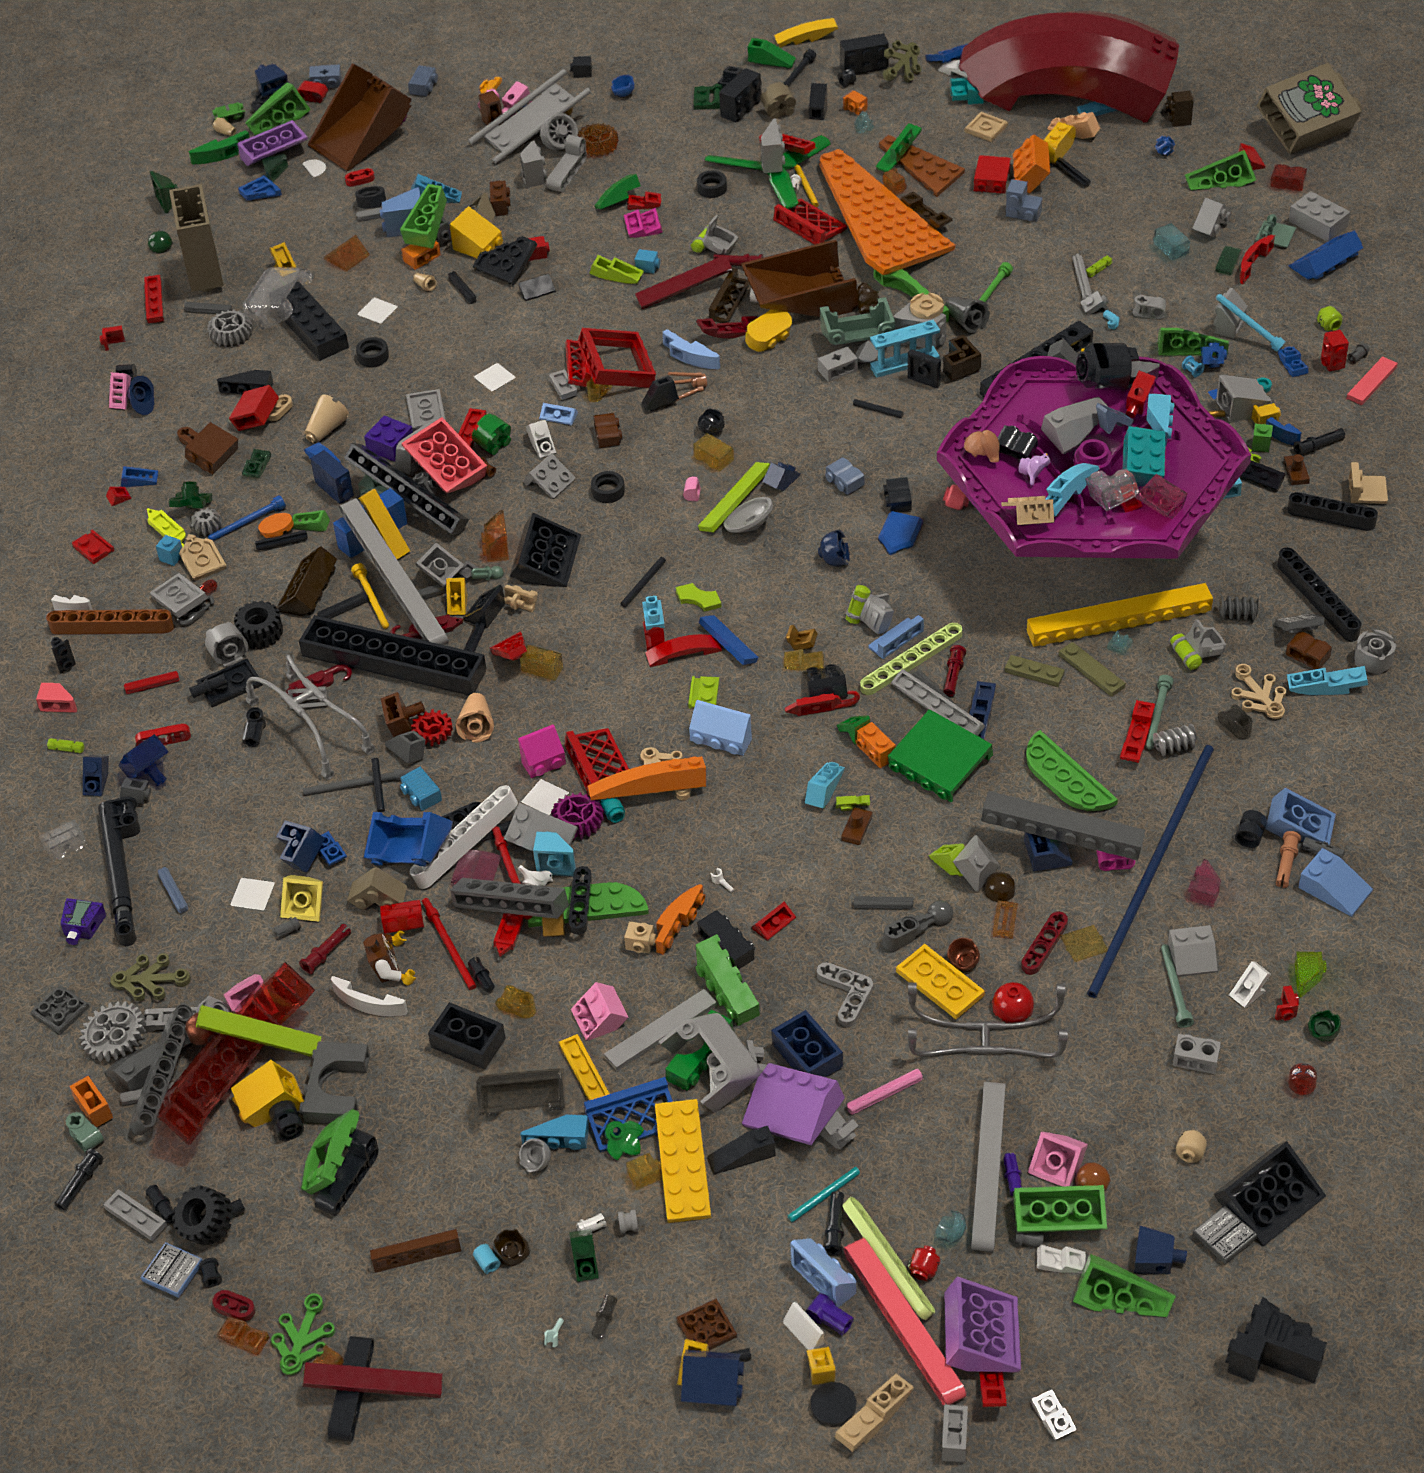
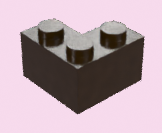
(1179, 108)
(962, 358)

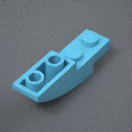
(1069, 483)
(1330, 683)

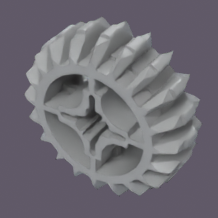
(230, 328)

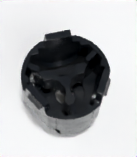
(1106, 366)

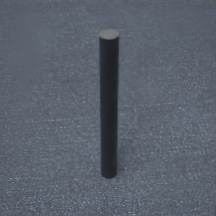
(644, 580)

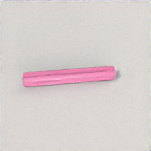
(884, 1091)

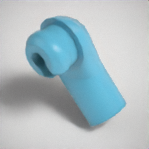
(1113, 319)

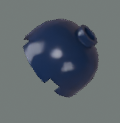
(834, 549)

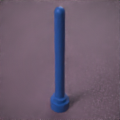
(276, 504)

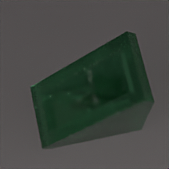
(275, 166)

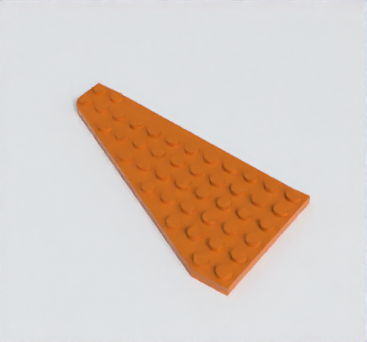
(881, 224)

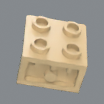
(1366, 488)
(1032, 509)

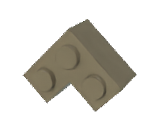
(376, 888)

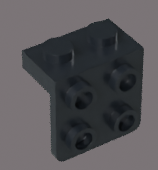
(826, 681)

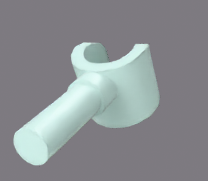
(552, 1335)

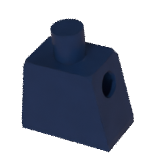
(270, 78)
(1156, 1252)

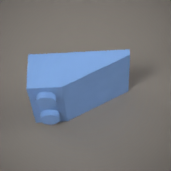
(1299, 815)
(1334, 882)

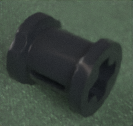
(210, 1272)

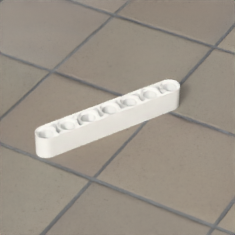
(466, 835)

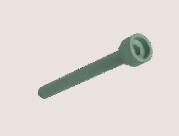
(1164, 684)
(1184, 1017)

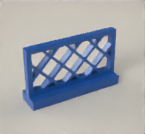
(622, 1100)

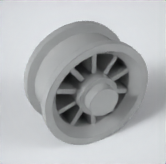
(556, 129)

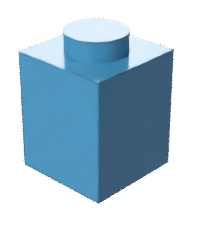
(647, 261)
(169, 549)

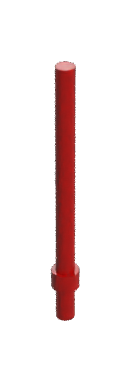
(501, 845)
(433, 916)

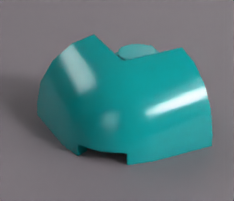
(962, 90)

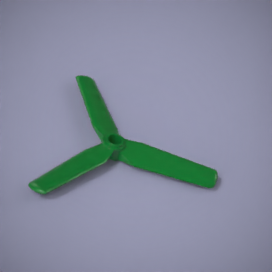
(779, 180)

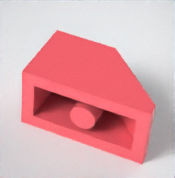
(55, 698)

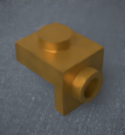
(801, 639)

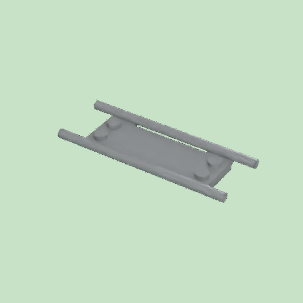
(529, 119)

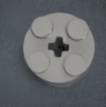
(226, 644)
(1375, 651)

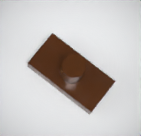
(1296, 469)
(856, 826)

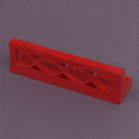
(583, 371)

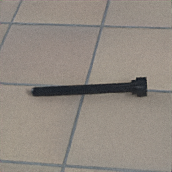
(808, 56)

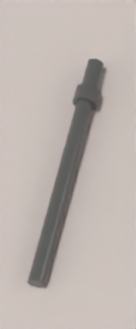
(355, 782)

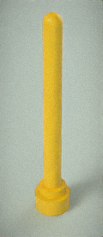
(359, 571)

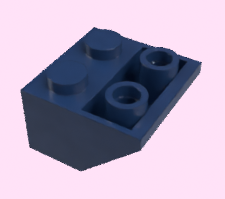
(1046, 852)

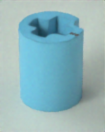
(486, 1258)

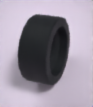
(711, 191)
(370, 197)
(371, 344)
(611, 495)

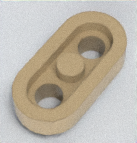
(281, 407)

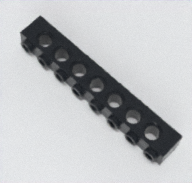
(1076, 335)
(407, 488)

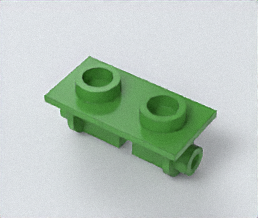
(234, 111)

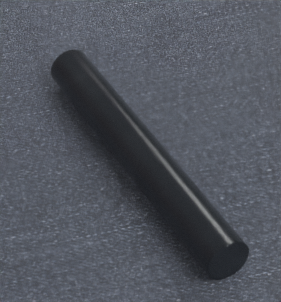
(881, 409)
(378, 784)

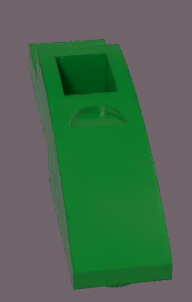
(217, 151)

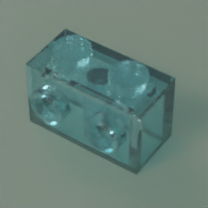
(1171, 241)

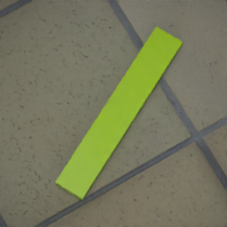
(734, 497)
(257, 1031)

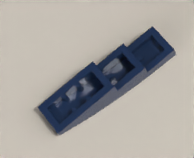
(982, 704)

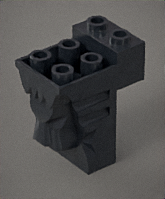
(1277, 1343)

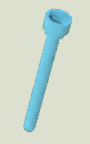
(1275, 342)

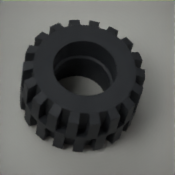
(259, 624)
(189, 1211)

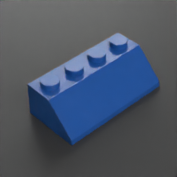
(1328, 255)

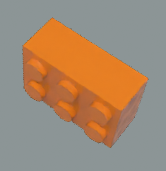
(1032, 162)

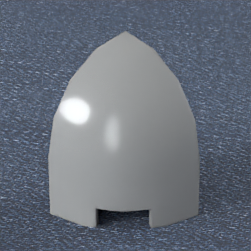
(866, 352)

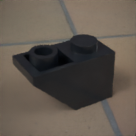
(818, 101)
(660, 393)

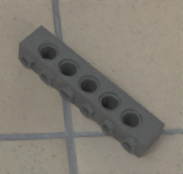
(509, 898)

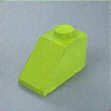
(945, 856)

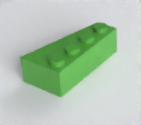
(425, 218)
(725, 981)

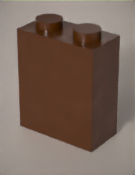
(211, 448)

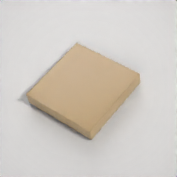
(986, 126)

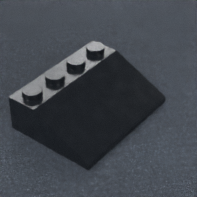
(545, 553)
(1271, 1192)

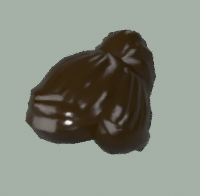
(866, 298)

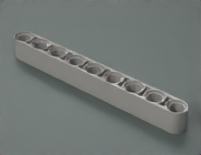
(988, 1167)

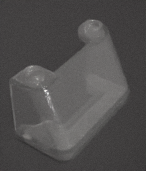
(268, 300)

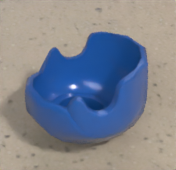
(623, 85)

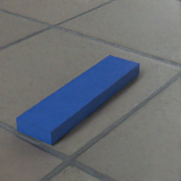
(728, 639)

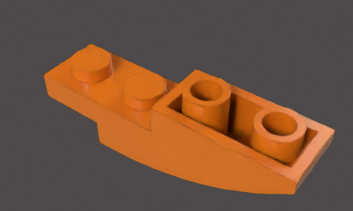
(678, 913)

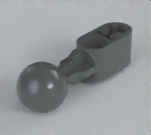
(905, 929)

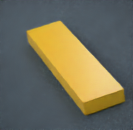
(384, 523)
(583, 1067)

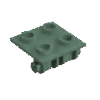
(1282, 232)

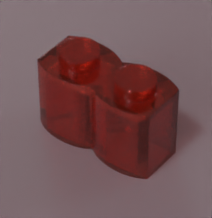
(1288, 177)

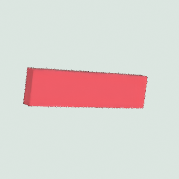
(1372, 380)

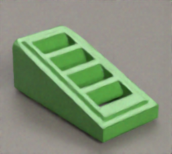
(315, 521)

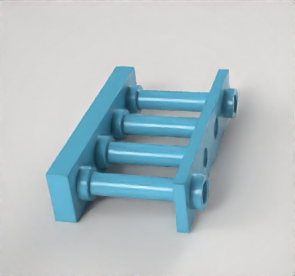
(900, 361)

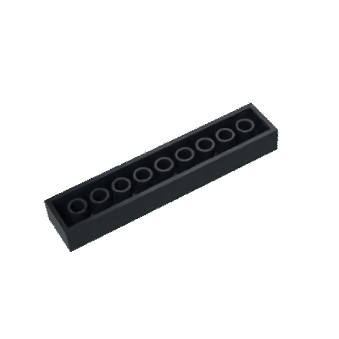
(393, 655)

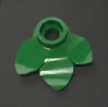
(625, 1141)

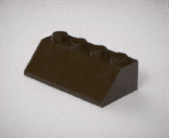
(307, 583)

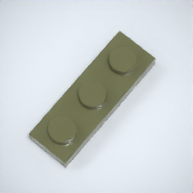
(1034, 670)

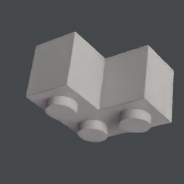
(1211, 216)

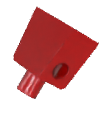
(1138, 395)

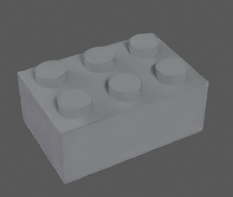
(1319, 216)

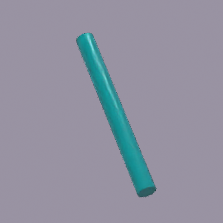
(811, 1203)

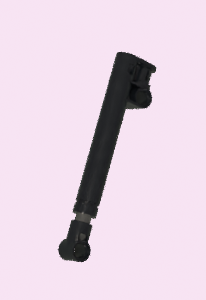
(117, 824)

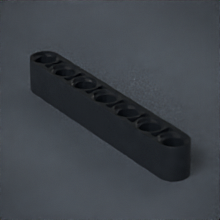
(1319, 594)

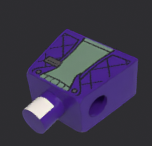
(81, 919)

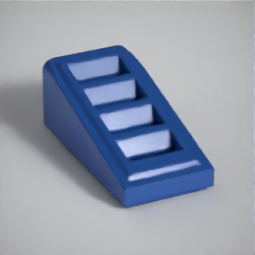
(135, 477)

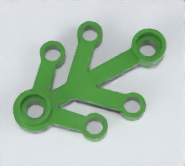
(302, 1338)

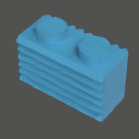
(420, 788)

